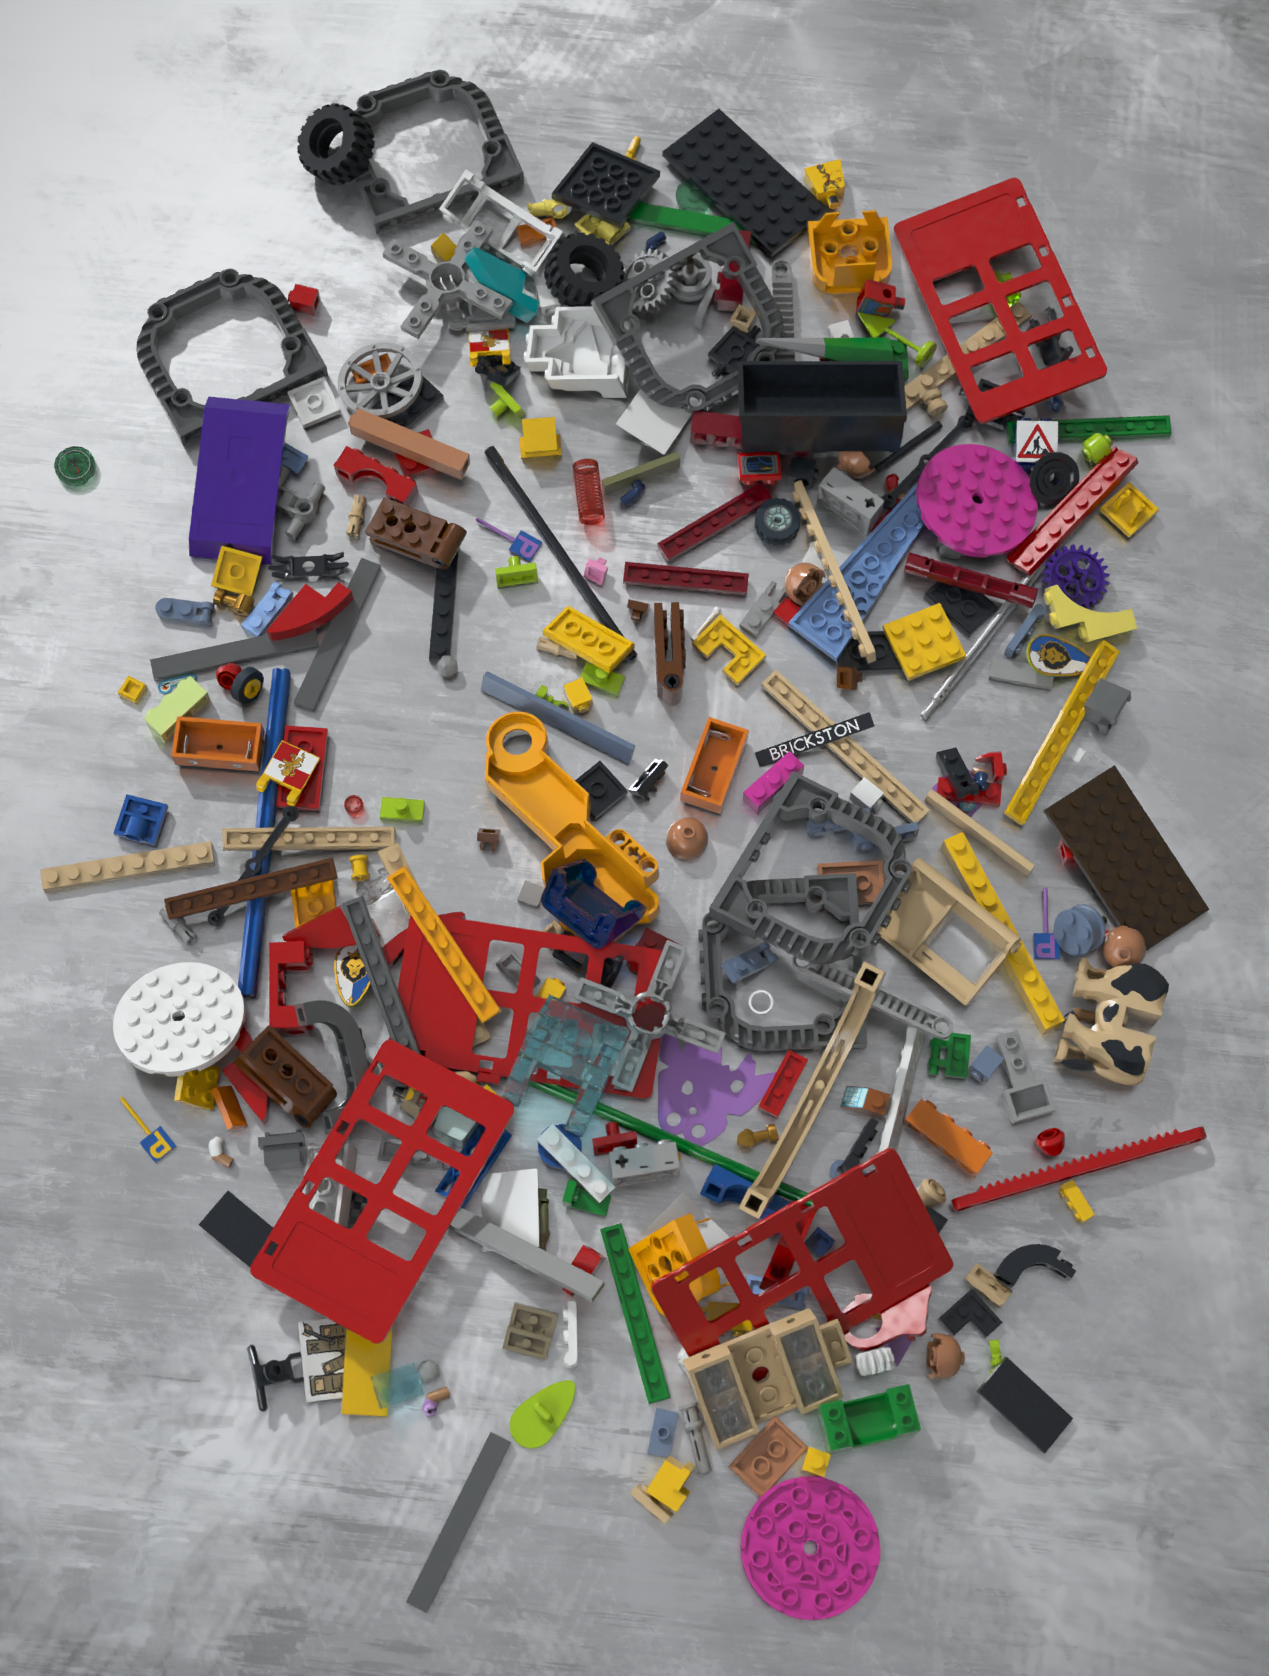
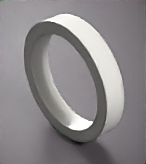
(763, 992)

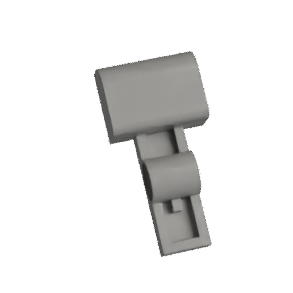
(1027, 1097)

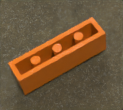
(947, 1137)

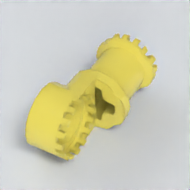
(546, 209)

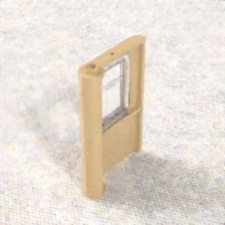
(948, 934)

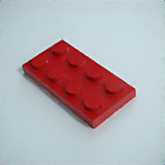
(315, 742)

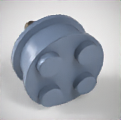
(1080, 929)

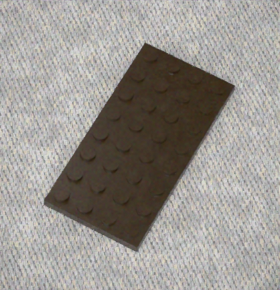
(1126, 858)

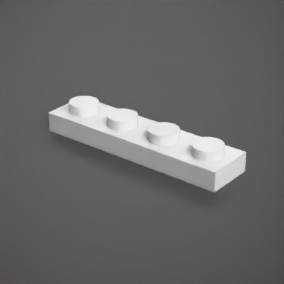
(576, 1163)

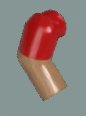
(891, 483)

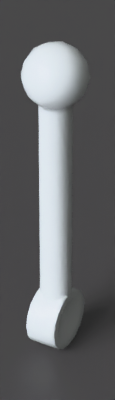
(716, 610)

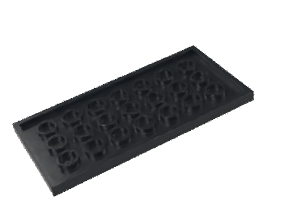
(745, 182)

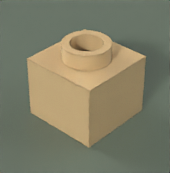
(743, 319)

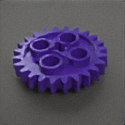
(1094, 572)

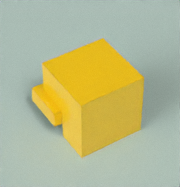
(539, 438)
(669, 1483)

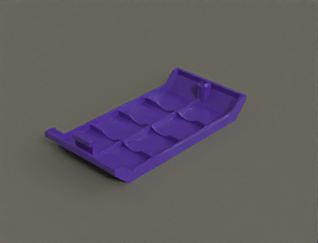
(238, 477)

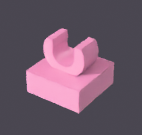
(596, 571)

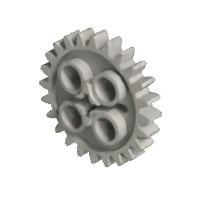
(651, 292)

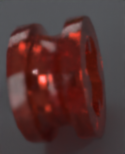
(350, 799)

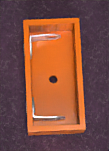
(198, 740)
(719, 748)

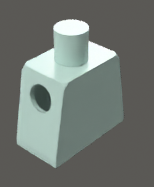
(453, 1127)

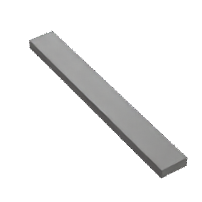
(527, 1255)

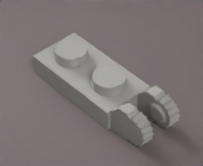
(762, 611)

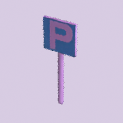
(524, 544)
(1045, 943)

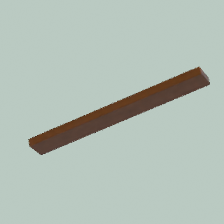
(251, 888)

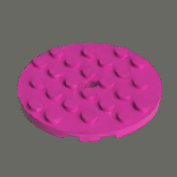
(960, 523)
(775, 1554)

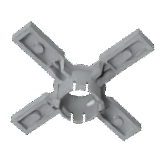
(457, 267)
(640, 1038)

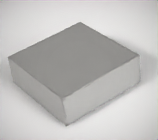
(531, 894)

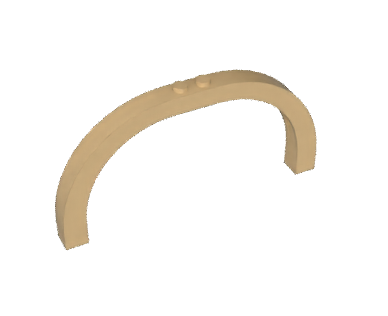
(778, 1164)

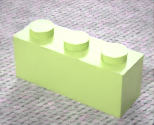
(182, 702)

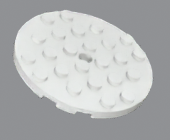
(209, 1030)

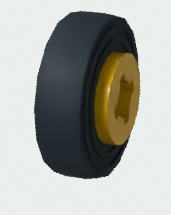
(247, 685)

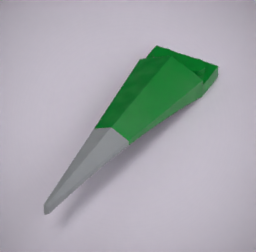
(845, 349)

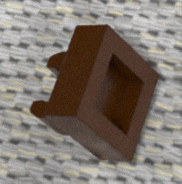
(637, 608)
(848, 677)
(488, 836)

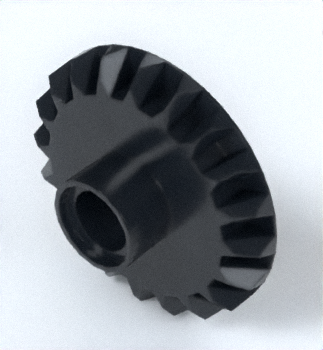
(1065, 477)

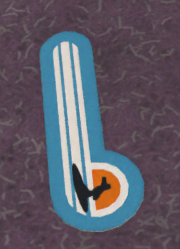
(166, 685)

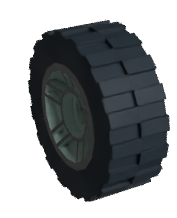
(777, 510)

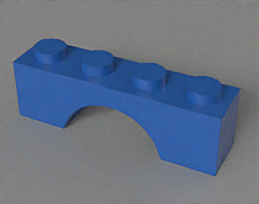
(728, 1187)

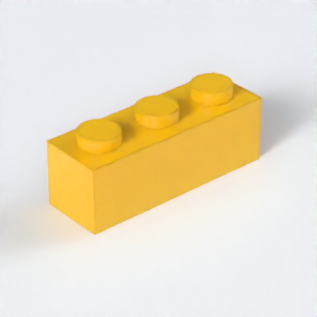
(1076, 1201)

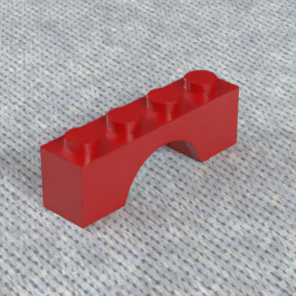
(355, 465)

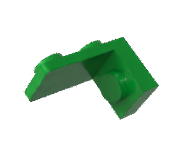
(580, 1199)

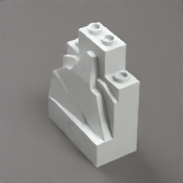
(578, 353)

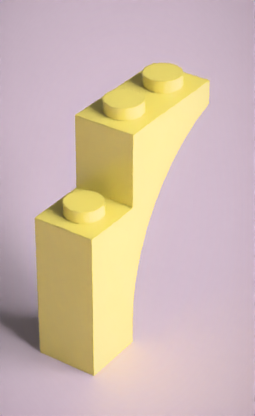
(1093, 624)

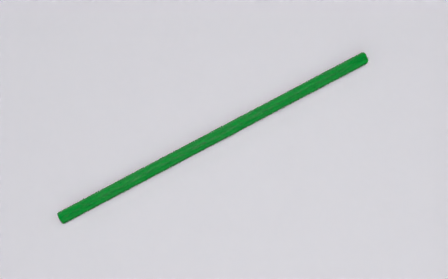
(658, 1134)

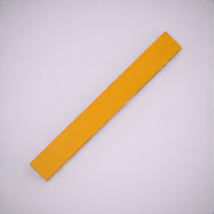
(443, 944)

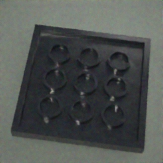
(606, 184)

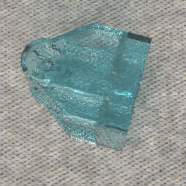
(572, 1047)

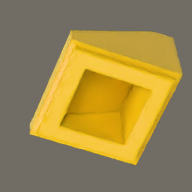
(443, 247)

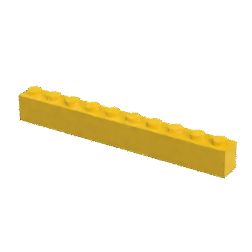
(1018, 965)

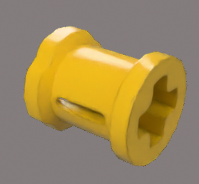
(359, 867)

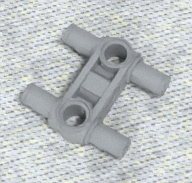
(292, 503)

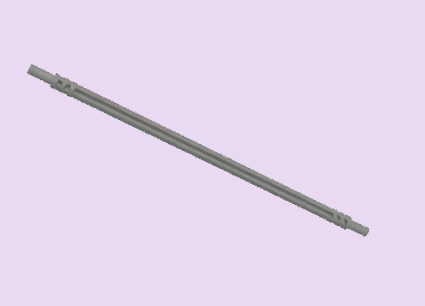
(982, 641)

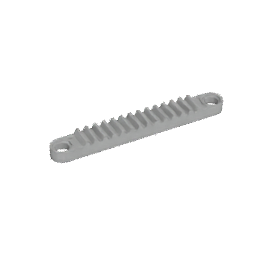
(783, 295)
(887, 1001)

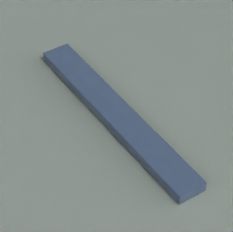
(558, 717)

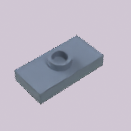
(662, 1433)

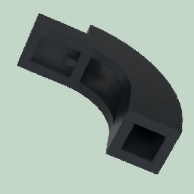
(1030, 1256)

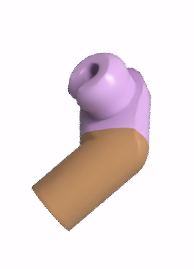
(432, 1400)

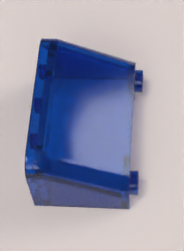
(586, 908)

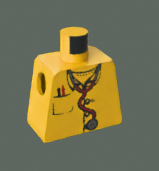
(826, 182)

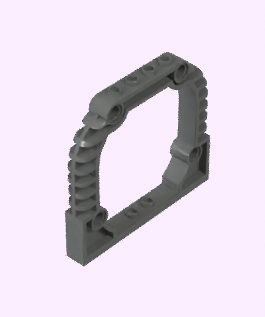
(500, 169)
(616, 307)
(301, 365)
(798, 800)
(839, 898)

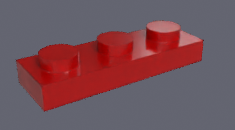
(990, 796)
(783, 1083)

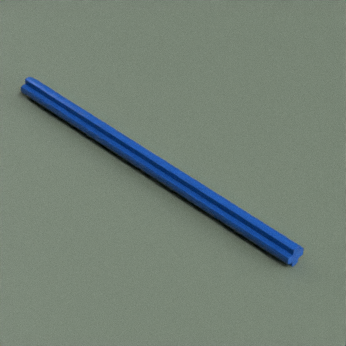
(265, 819)

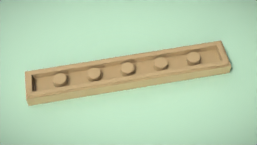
(979, 833)

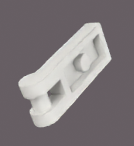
(571, 1334)

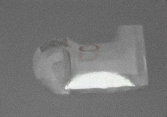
(376, 888)

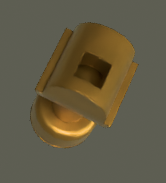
(241, 605)
(748, 1138)

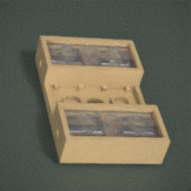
(800, 1375)

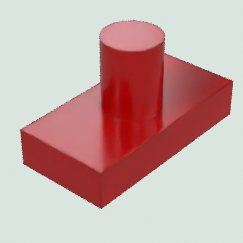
(614, 1139)

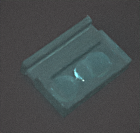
(397, 1385)

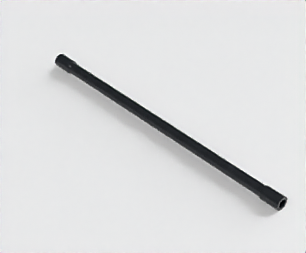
(498, 463)

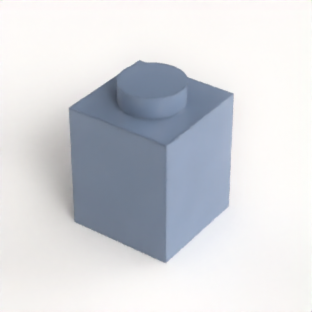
(985, 1064)

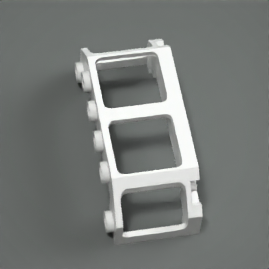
(519, 215)

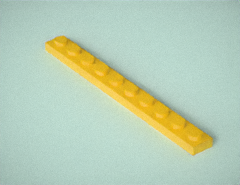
(1060, 734)

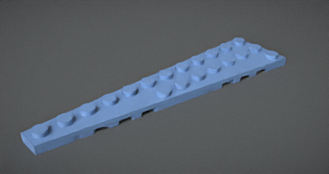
(865, 575)

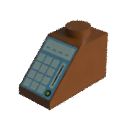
(865, 1101)

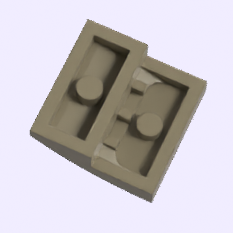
(530, 1331)

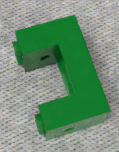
(868, 1420)

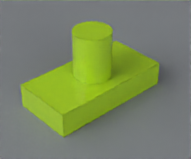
(504, 402)
(516, 573)
(601, 680)
(402, 809)

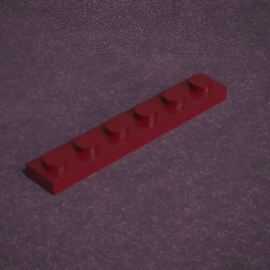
(713, 522)
(685, 578)

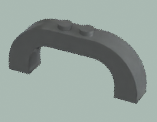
(350, 1047)

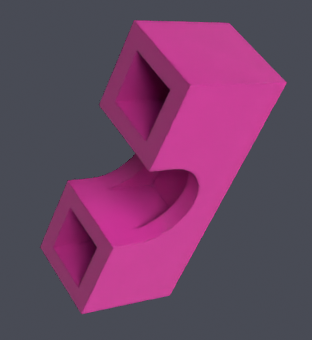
(763, 790)

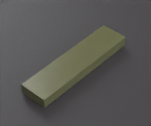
(641, 473)

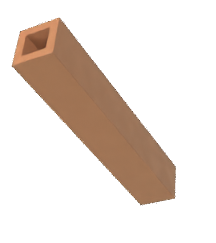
(409, 443)

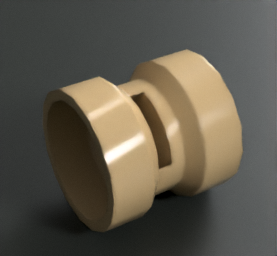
(934, 402)

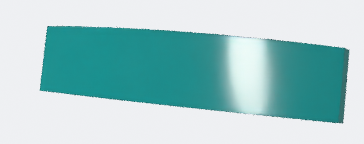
(504, 280)

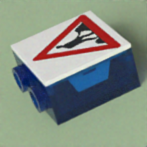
(1034, 439)

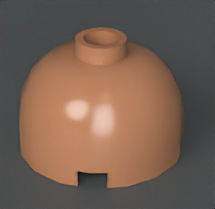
(855, 464)
(803, 582)
(686, 839)
(1124, 946)
(943, 1357)

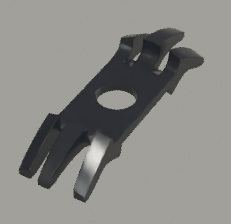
(295, 564)

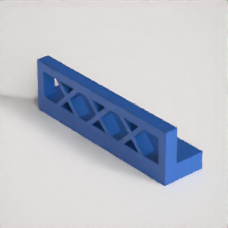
(453, 1174)

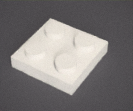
(314, 402)

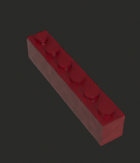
(722, 431)

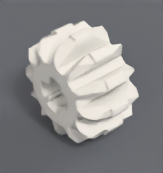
(875, 1361)

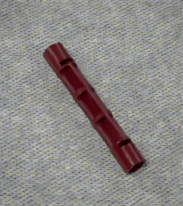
(971, 580)

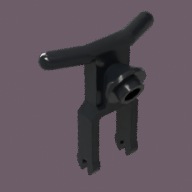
(1050, 348)
(610, 969)
(270, 1374)

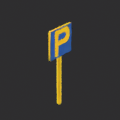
(156, 1143)

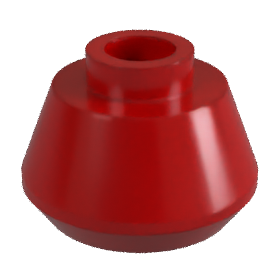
(226, 674)
(1051, 1141)

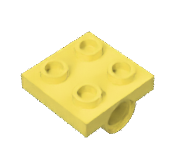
(595, 226)

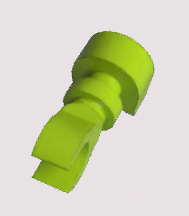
(542, 693)
(995, 1354)

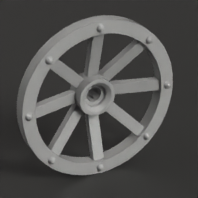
(381, 378)

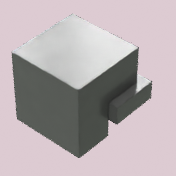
(1106, 704)
(283, 1150)

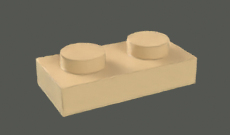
(988, 1284)
(655, 1506)

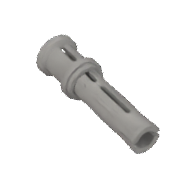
(693, 1426)

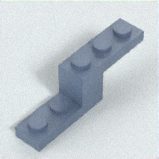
(906, 831)

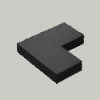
(970, 1309)

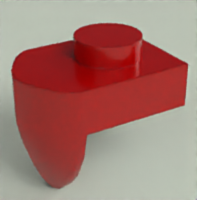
(998, 768)

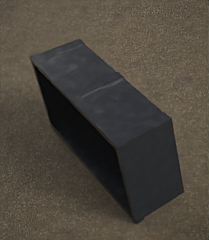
(821, 406)

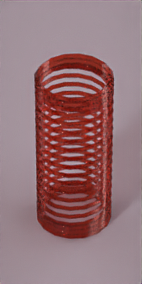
(590, 495)

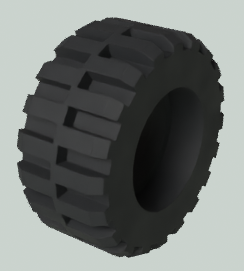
(320, 132)
(586, 251)

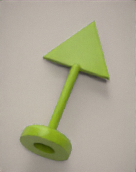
(877, 325)

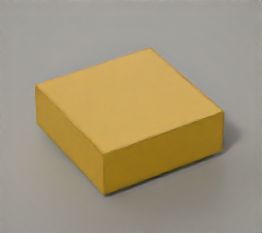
(132, 689)

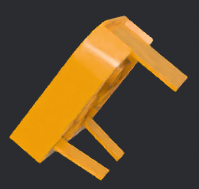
(837, 274)
(669, 1250)

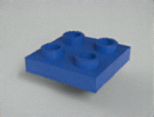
(140, 820)

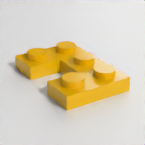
(723, 633)

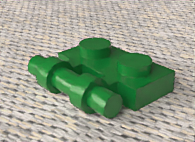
(957, 1055)

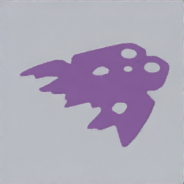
(711, 1089)

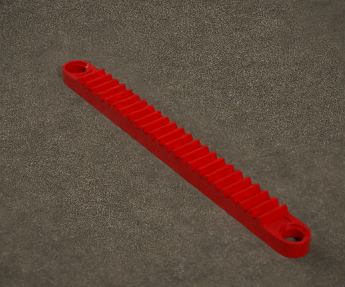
(1079, 1168)

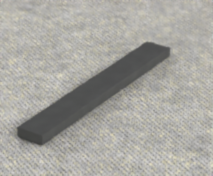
(336, 636)
(226, 653)
(379, 973)
(458, 1522)

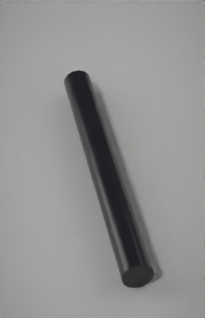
(908, 446)

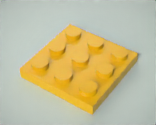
(924, 641)

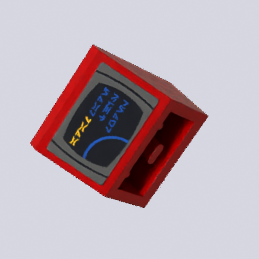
(758, 467)

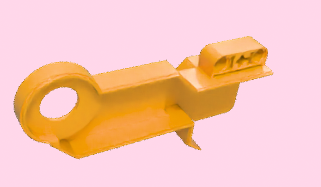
(560, 815)

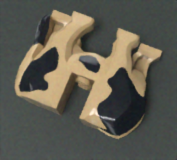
(1107, 1048)

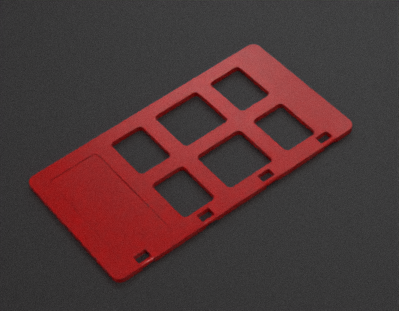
(968, 236)
(447, 1022)
(882, 1231)
(338, 1267)

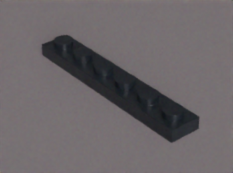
(443, 611)

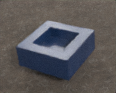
(819, 1242)

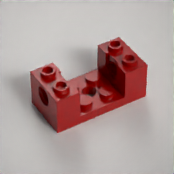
(286, 959)

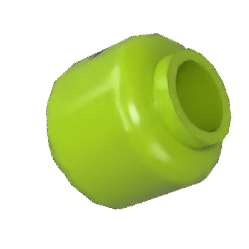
(1096, 448)

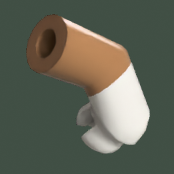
(216, 1151)

